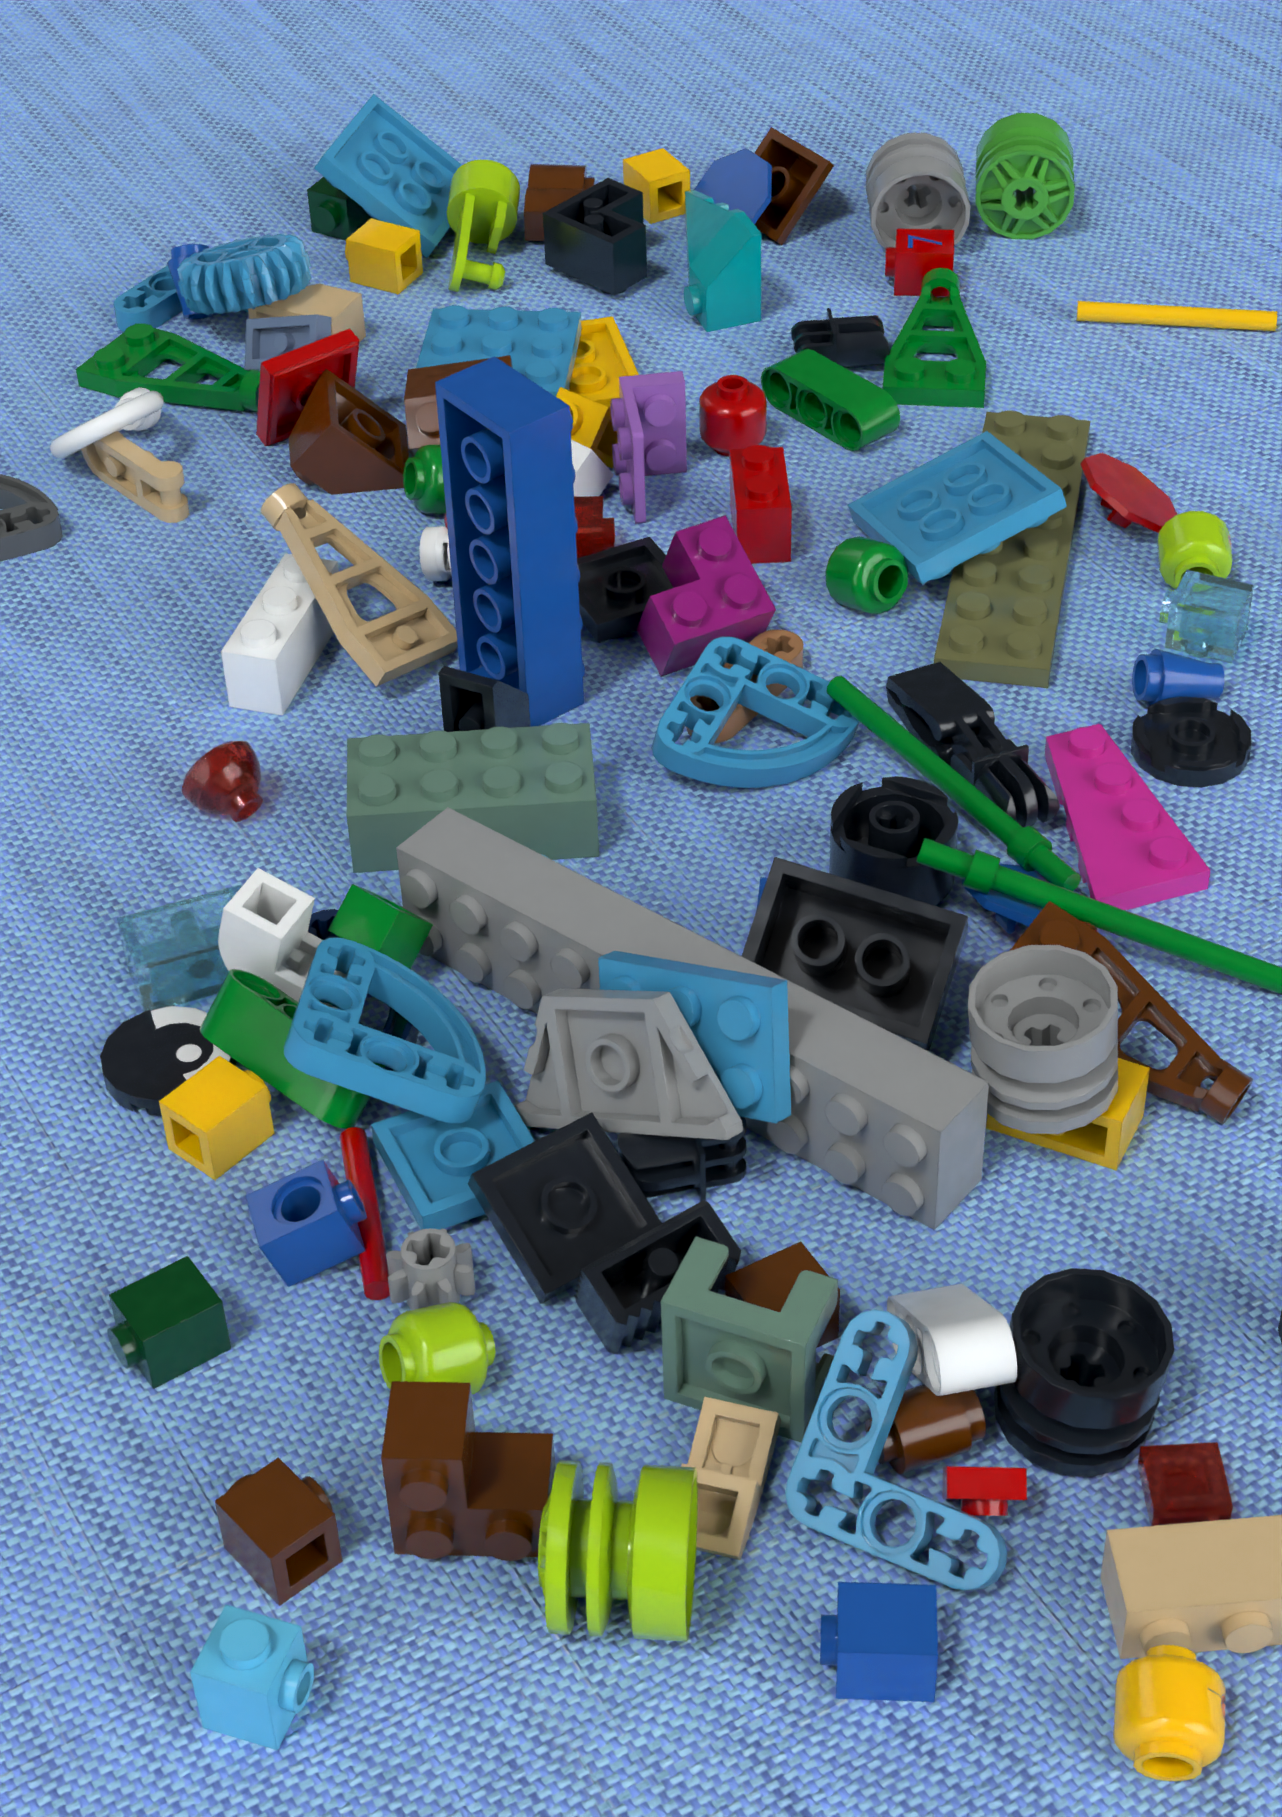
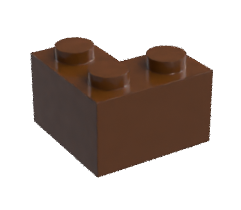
(458, 1486)

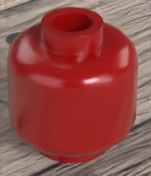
(732, 414)

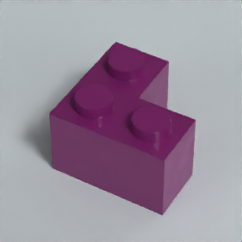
(710, 598)

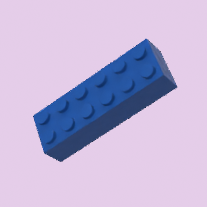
(512, 534)

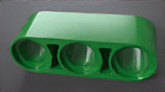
(830, 399)
(251, 1026)

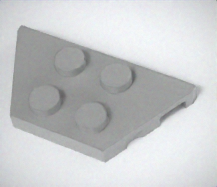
(626, 1063)

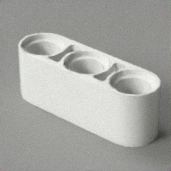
(959, 1339)

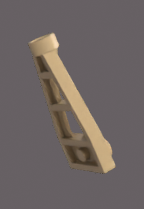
(381, 647)

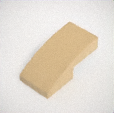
(732, 1464)

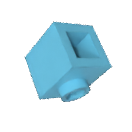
(252, 1677)

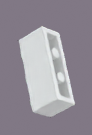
(276, 641)

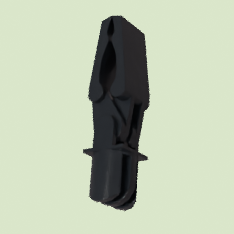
(963, 733)

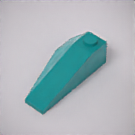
(721, 264)

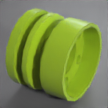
(620, 1550)

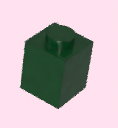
(334, 211)
(168, 1323)

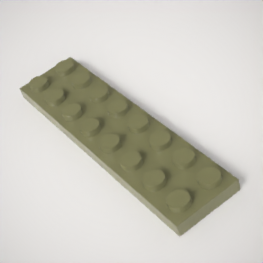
(1009, 601)

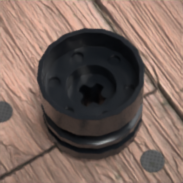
(1086, 1372)

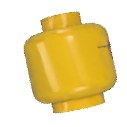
(1169, 1714)

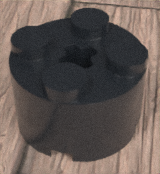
(881, 834)

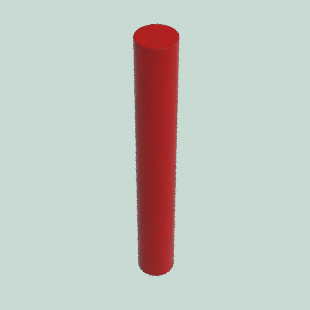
(360, 1172)

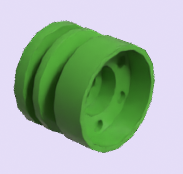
(1024, 176)

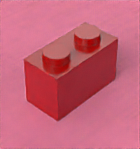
(761, 503)

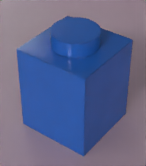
(882, 1641)

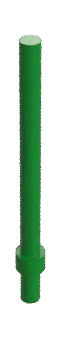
(1023, 844)
(984, 873)

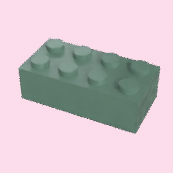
(516, 781)

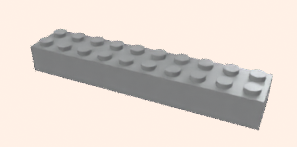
(860, 1096)

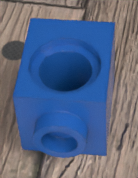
(307, 1222)

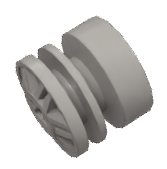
(916, 185)
(1045, 1037)

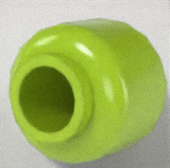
(1194, 543)
(437, 1346)

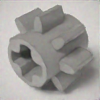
(430, 1269)

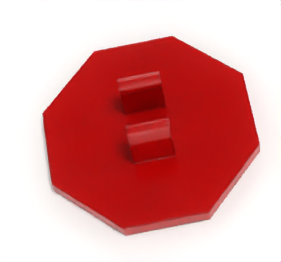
(1127, 493)

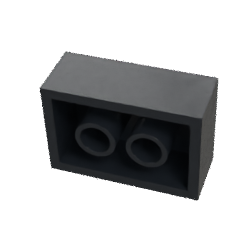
(858, 947)

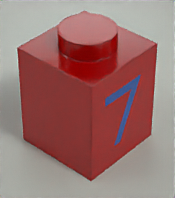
(915, 255)

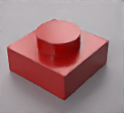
(984, 1489)

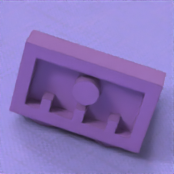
(649, 433)

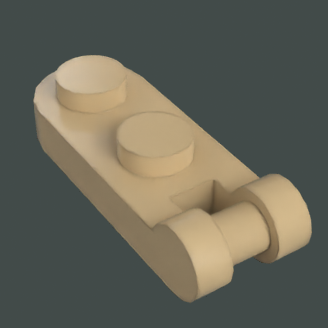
(139, 476)

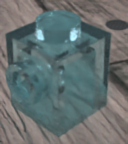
(1207, 616)

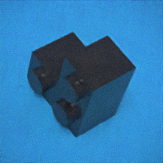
(599, 237)

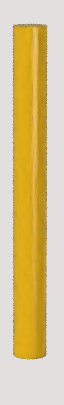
(1176, 316)

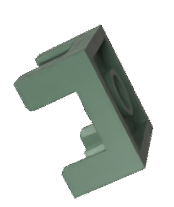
(741, 1349)

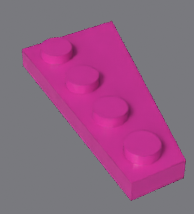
(1122, 833)

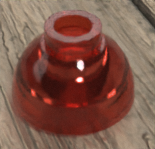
(225, 781)

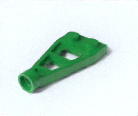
(142, 348)
(937, 382)

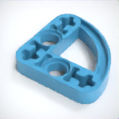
(731, 687)
(340, 1051)

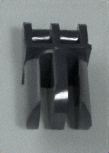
(844, 339)
(682, 1163)

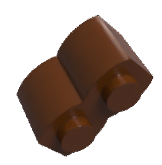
(546, 189)

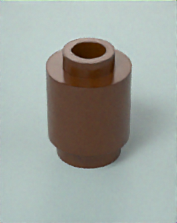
(931, 1428)

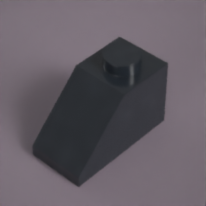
(480, 702)

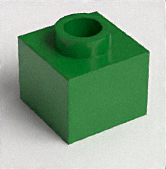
(380, 925)

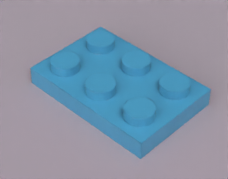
(734, 1018)

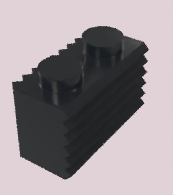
(626, 1286)

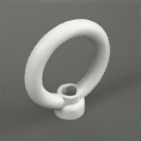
(135, 411)

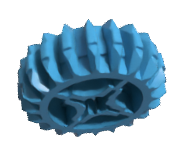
(244, 274)

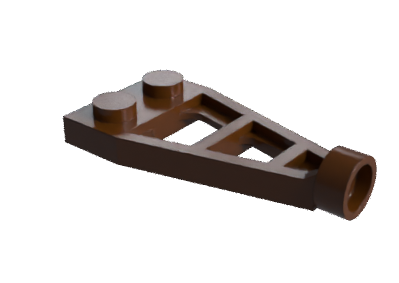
(1141, 1002)

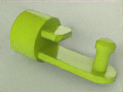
(481, 211)

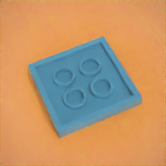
(392, 171)
(539, 342)
(958, 506)

